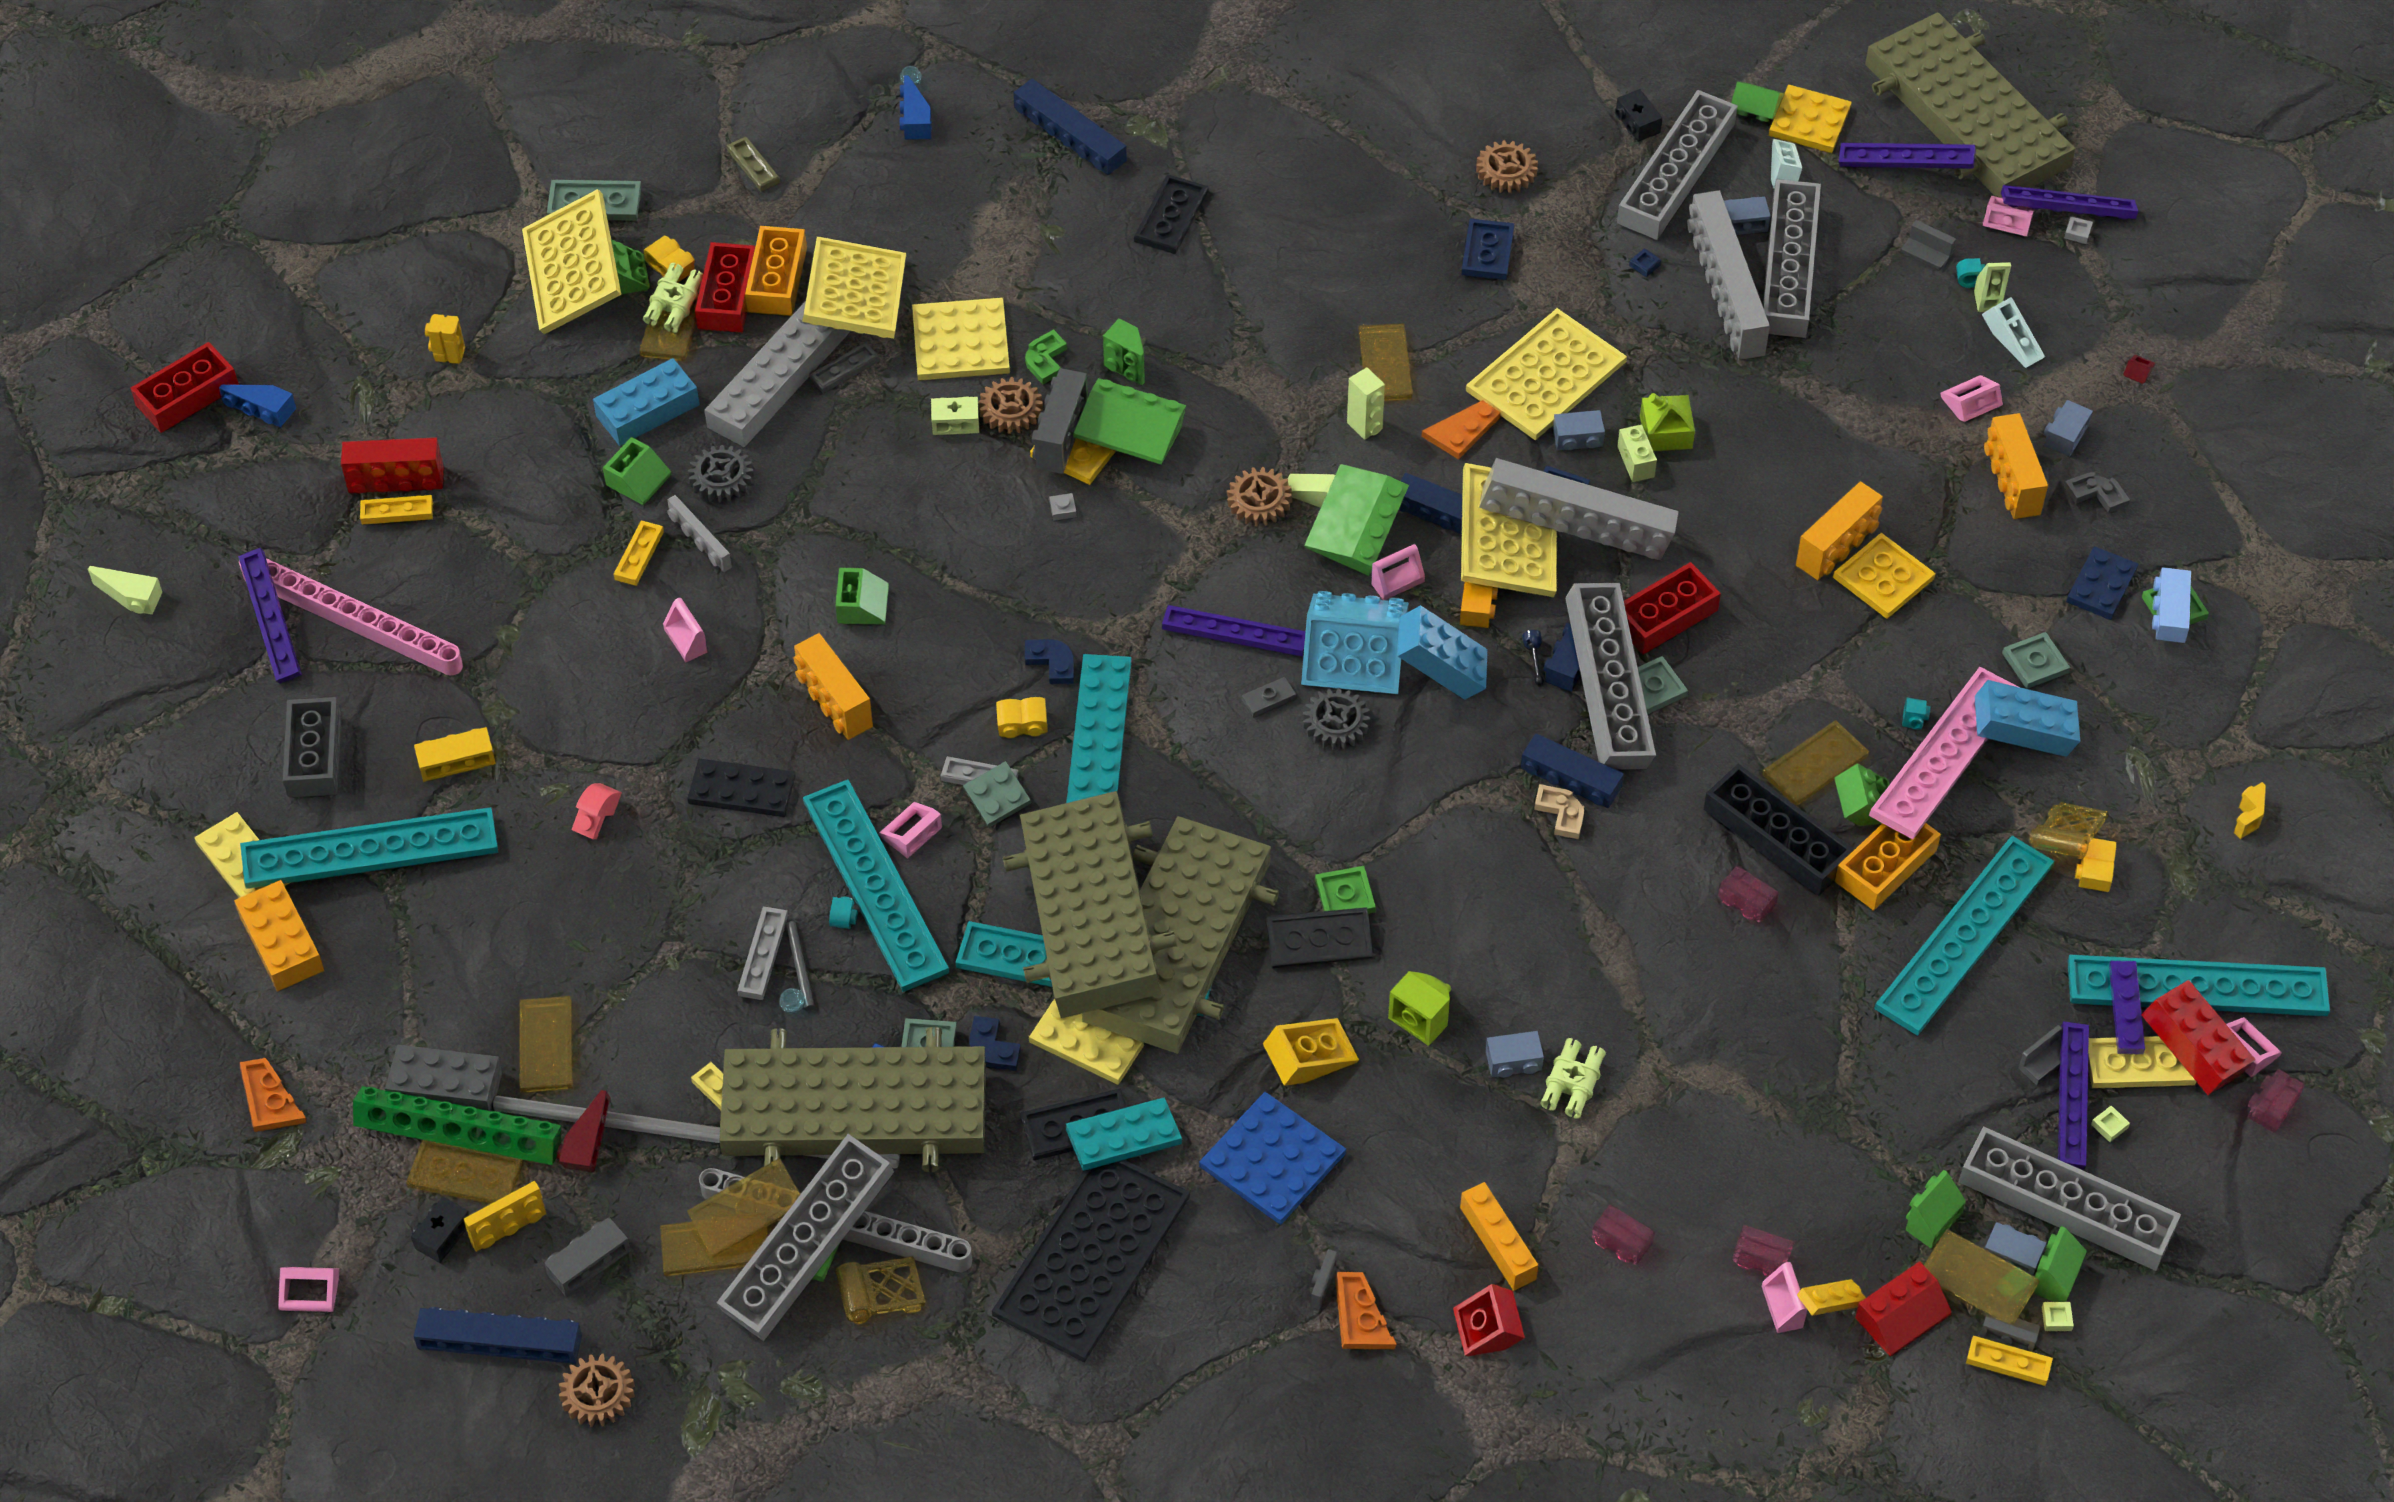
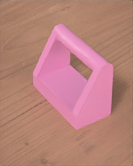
(2008, 218)
(1976, 402)
(1399, 578)
(685, 631)
(918, 834)
(2261, 1060)
(289, 1273)
(1782, 1299)

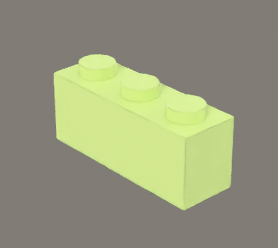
(1365, 403)

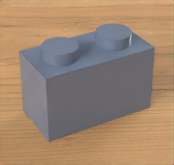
(1749, 215)
(2068, 427)
(1578, 430)
(1514, 1054)
(2016, 1247)

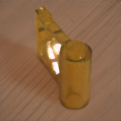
(2066, 839)
(858, 1292)

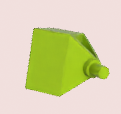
(1668, 422)
(1420, 1005)

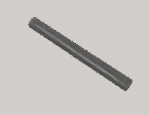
(800, 965)

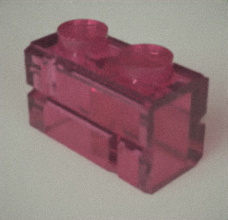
(1747, 894)
(2275, 1101)
(1622, 1235)
(1761, 1250)

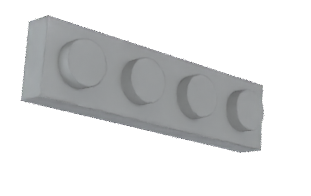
(703, 538)
(762, 953)

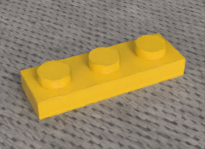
(396, 509)
(638, 553)
(1831, 1297)
(2009, 1360)

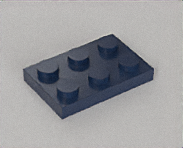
(1488, 249)
(2102, 583)

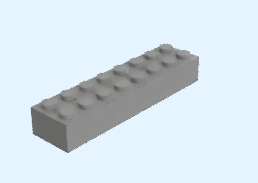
(1677, 164)
(1791, 257)
(1728, 275)
(771, 378)
(1578, 509)
(1610, 676)
(2069, 1198)
(805, 1237)

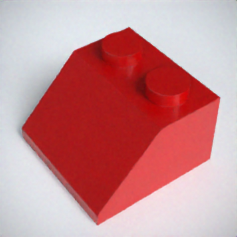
(1488, 1321)

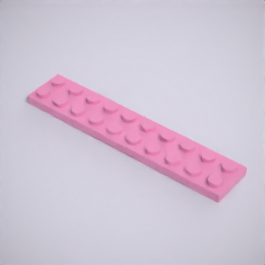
(1935, 763)

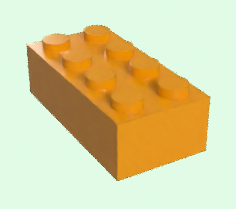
(776, 270)
(2016, 466)
(1839, 531)
(833, 686)
(1885, 863)
(279, 935)

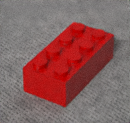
(723, 287)
(183, 387)
(392, 465)
(1670, 607)
(2198, 1037)

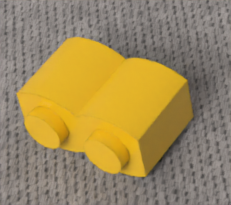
(668, 251)
(1022, 717)
(2097, 866)

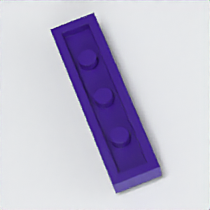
(2126, 1007)

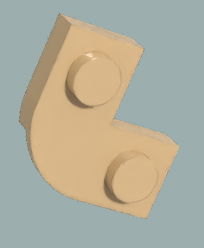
(1567, 807)

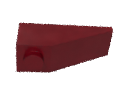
(584, 1139)

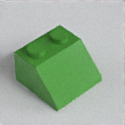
(1756, 100)

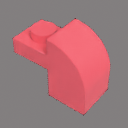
(593, 806)

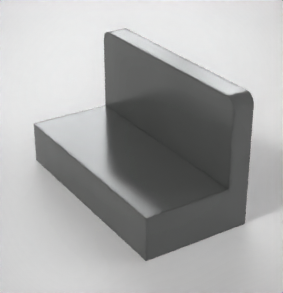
(1929, 245)
(2042, 1057)
(2019, 1335)

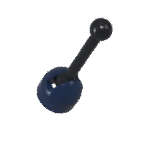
(1532, 640)

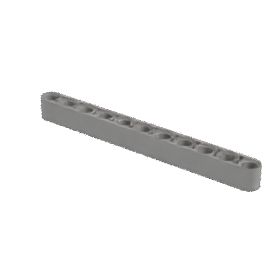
(874, 1226)

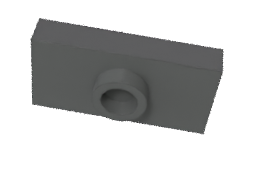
(1268, 697)
(1323, 1278)

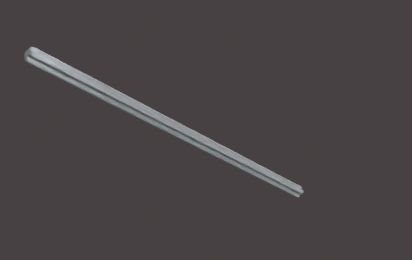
(626, 1121)

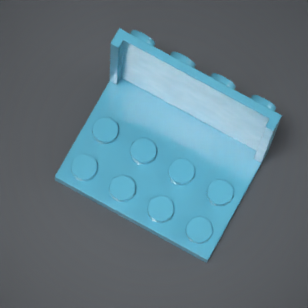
(1353, 642)

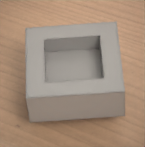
(2078, 230)
(1062, 506)

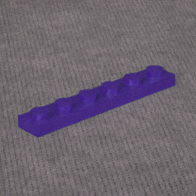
(1907, 155)
(2067, 201)
(269, 615)
(1234, 630)
(2073, 1094)

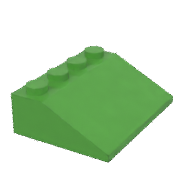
(1130, 421)
(1356, 517)

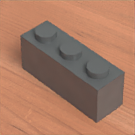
(587, 1256)

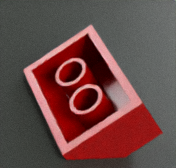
(1903, 1309)

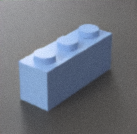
(2172, 605)

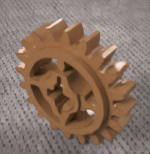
(1507, 168)
(1010, 412)
(1245, 501)
(593, 1372)

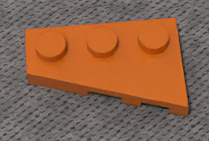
(1462, 429)
(267, 1098)
(1358, 1315)

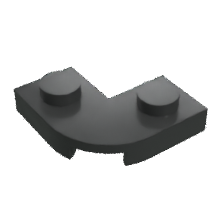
(2089, 486)

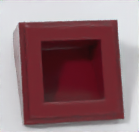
(2138, 369)

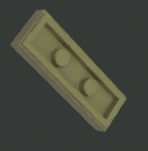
(753, 164)

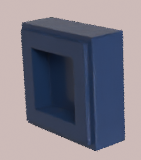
(1645, 262)

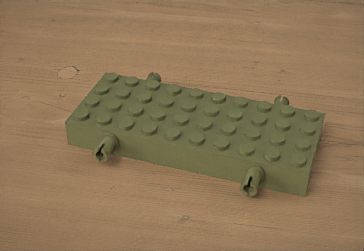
(1969, 104)
(1202, 892)
(1089, 905)
(882, 1096)

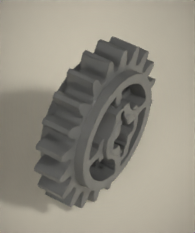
(720, 475)
(1338, 711)

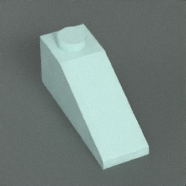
(1785, 162)
(2013, 332)

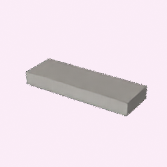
(963, 771)

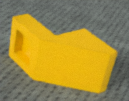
(2253, 810)

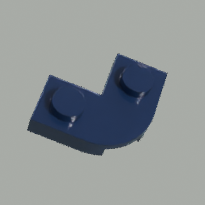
(1054, 654)
(998, 1054)

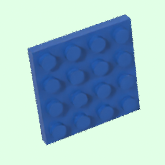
(1272, 1158)

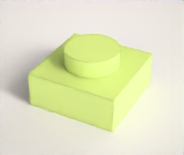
(2110, 1123)
(2057, 1316)

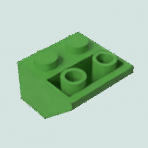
(630, 268)
(1124, 351)
(636, 471)
(861, 597)
(1858, 793)
(1935, 1209)
(2059, 1266)

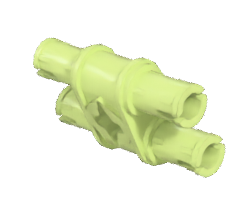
(673, 297)
(1584, 1078)

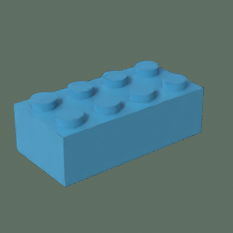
(646, 401)
(1442, 652)
(2027, 718)

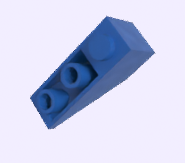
(916, 112)
(262, 401)

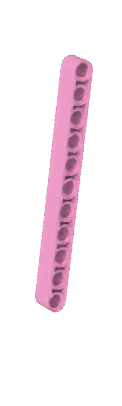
(365, 620)

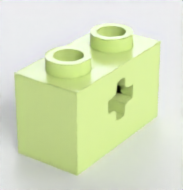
(955, 415)
(1637, 453)

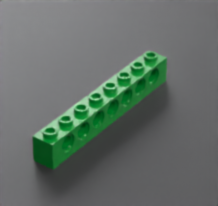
(456, 1125)

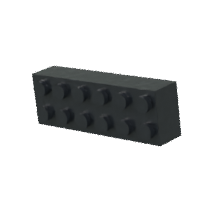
(1777, 828)

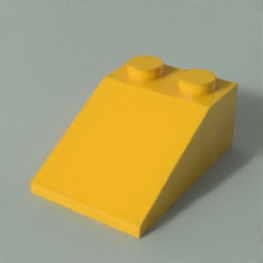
(1309, 1050)

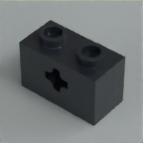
(1638, 115)
(440, 1229)

